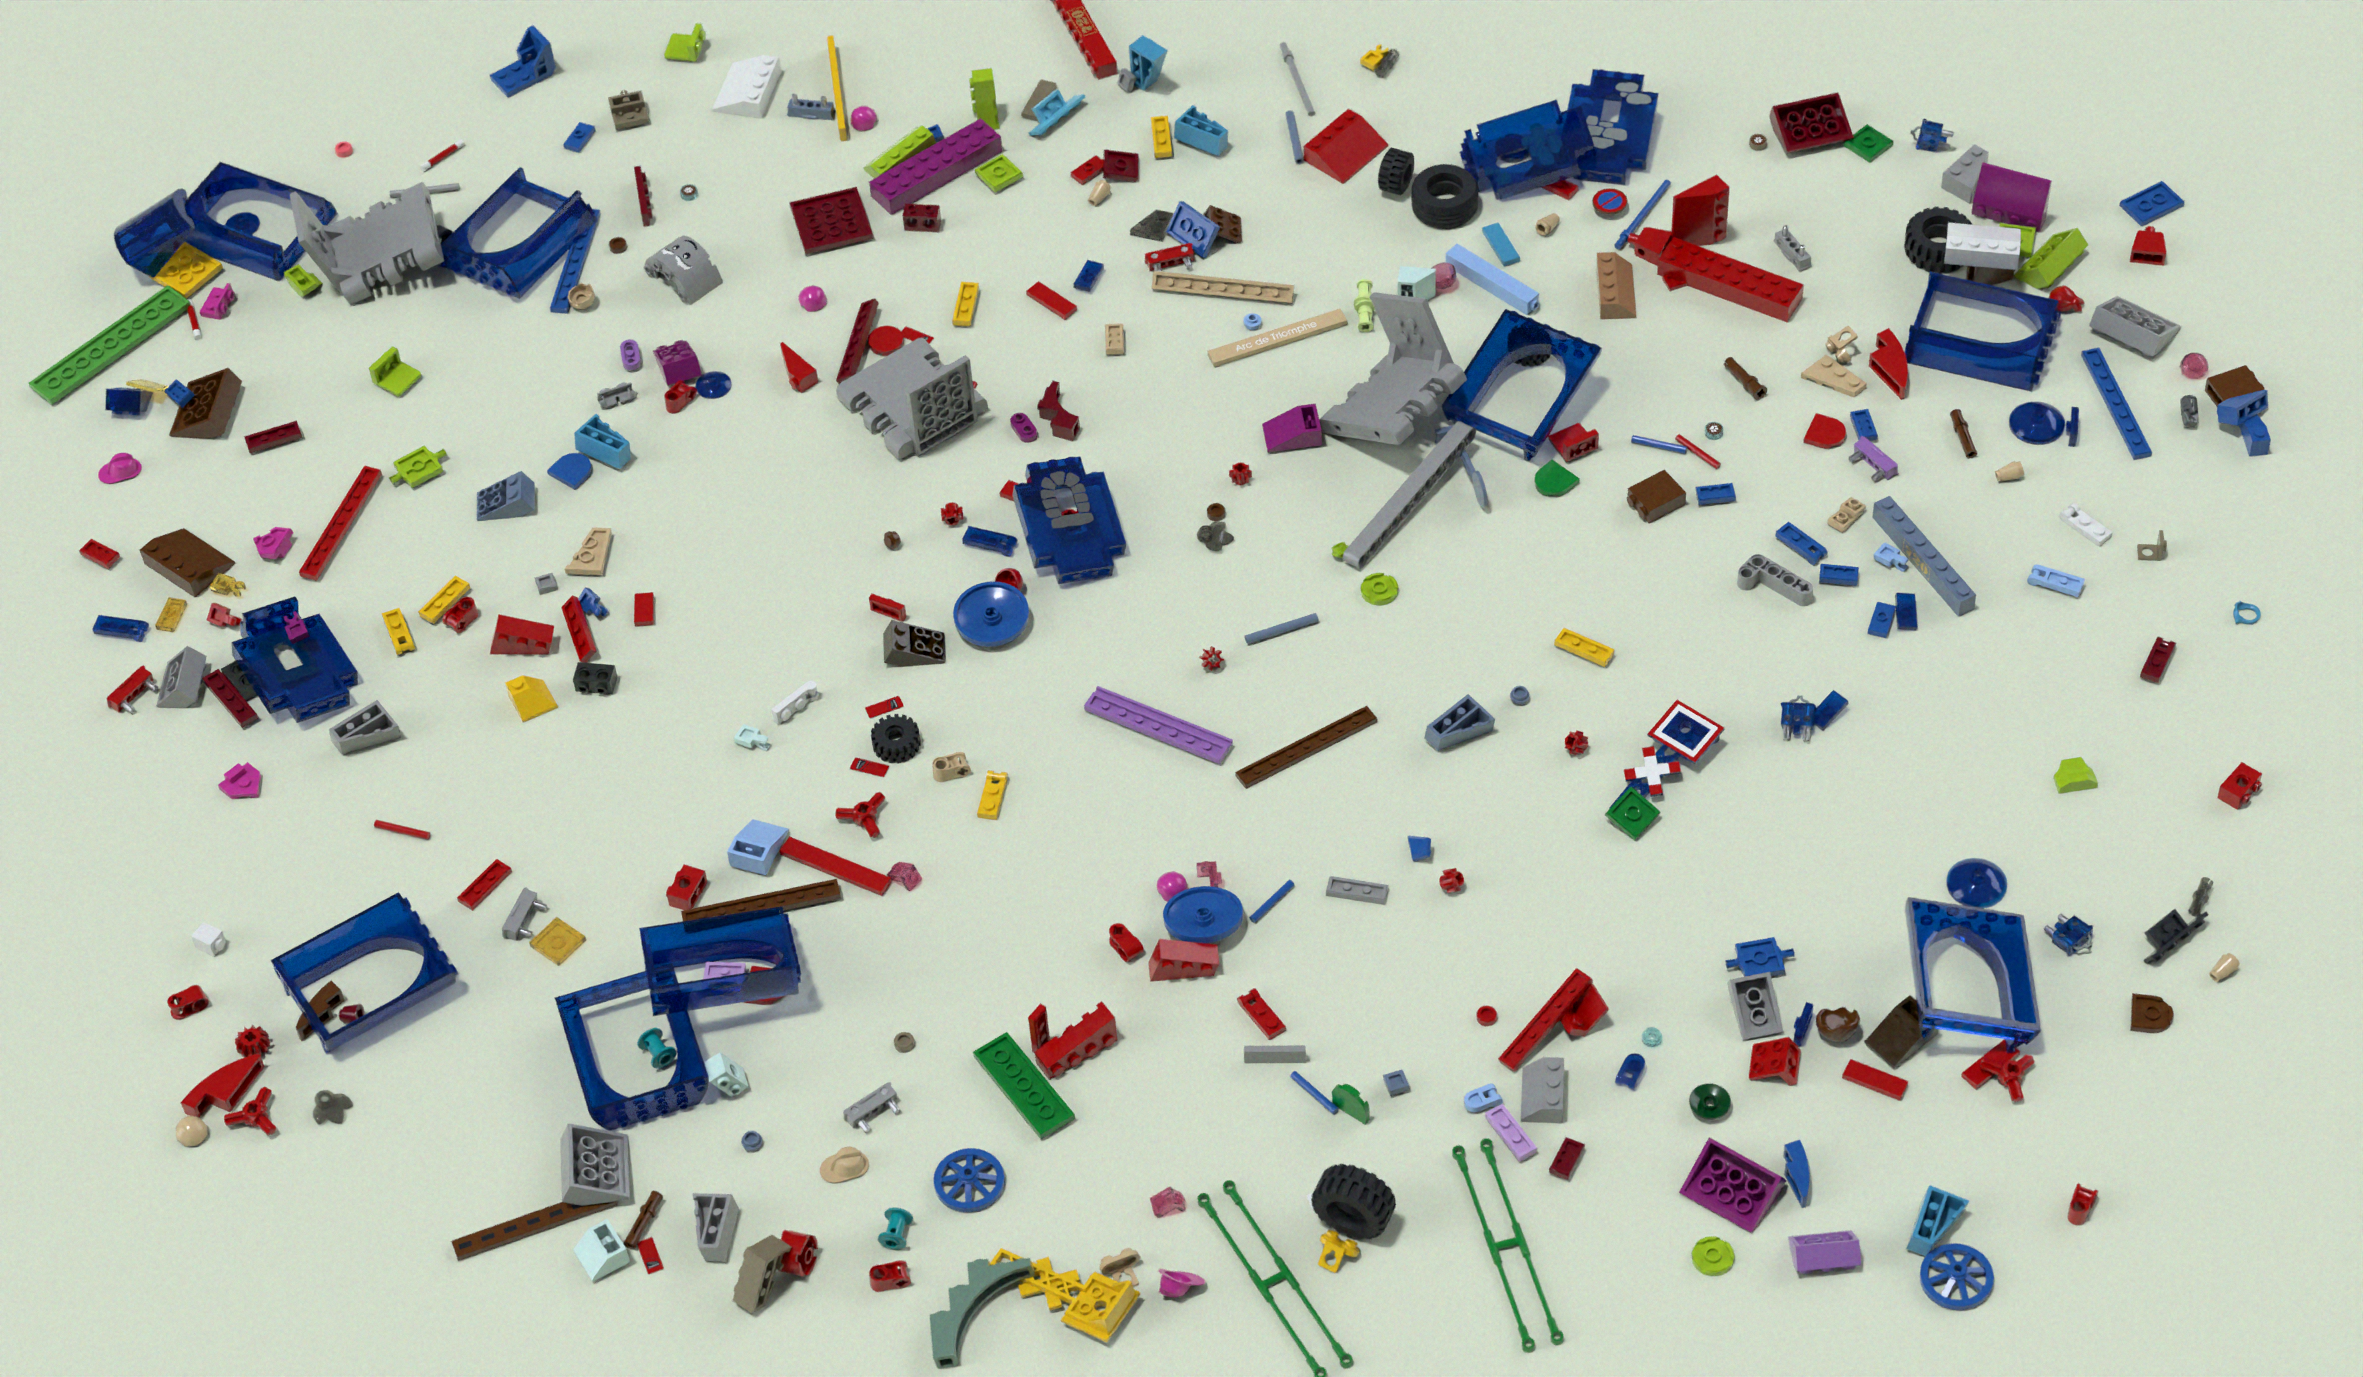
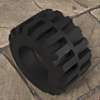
(1396, 171)

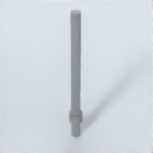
(1288, 57)

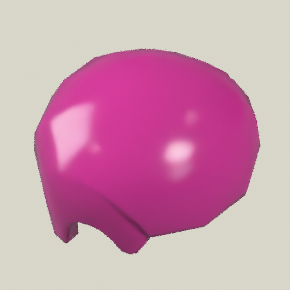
(863, 118)
(812, 298)
(1171, 884)

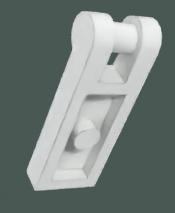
(2085, 525)
(795, 702)

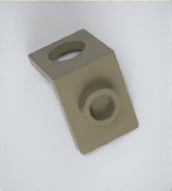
(2156, 549)

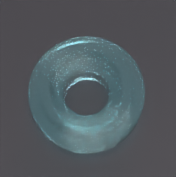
(1651, 1032)

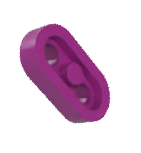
(1023, 427)

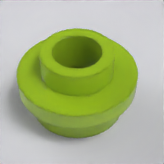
(1339, 549)

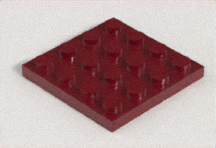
(831, 220)

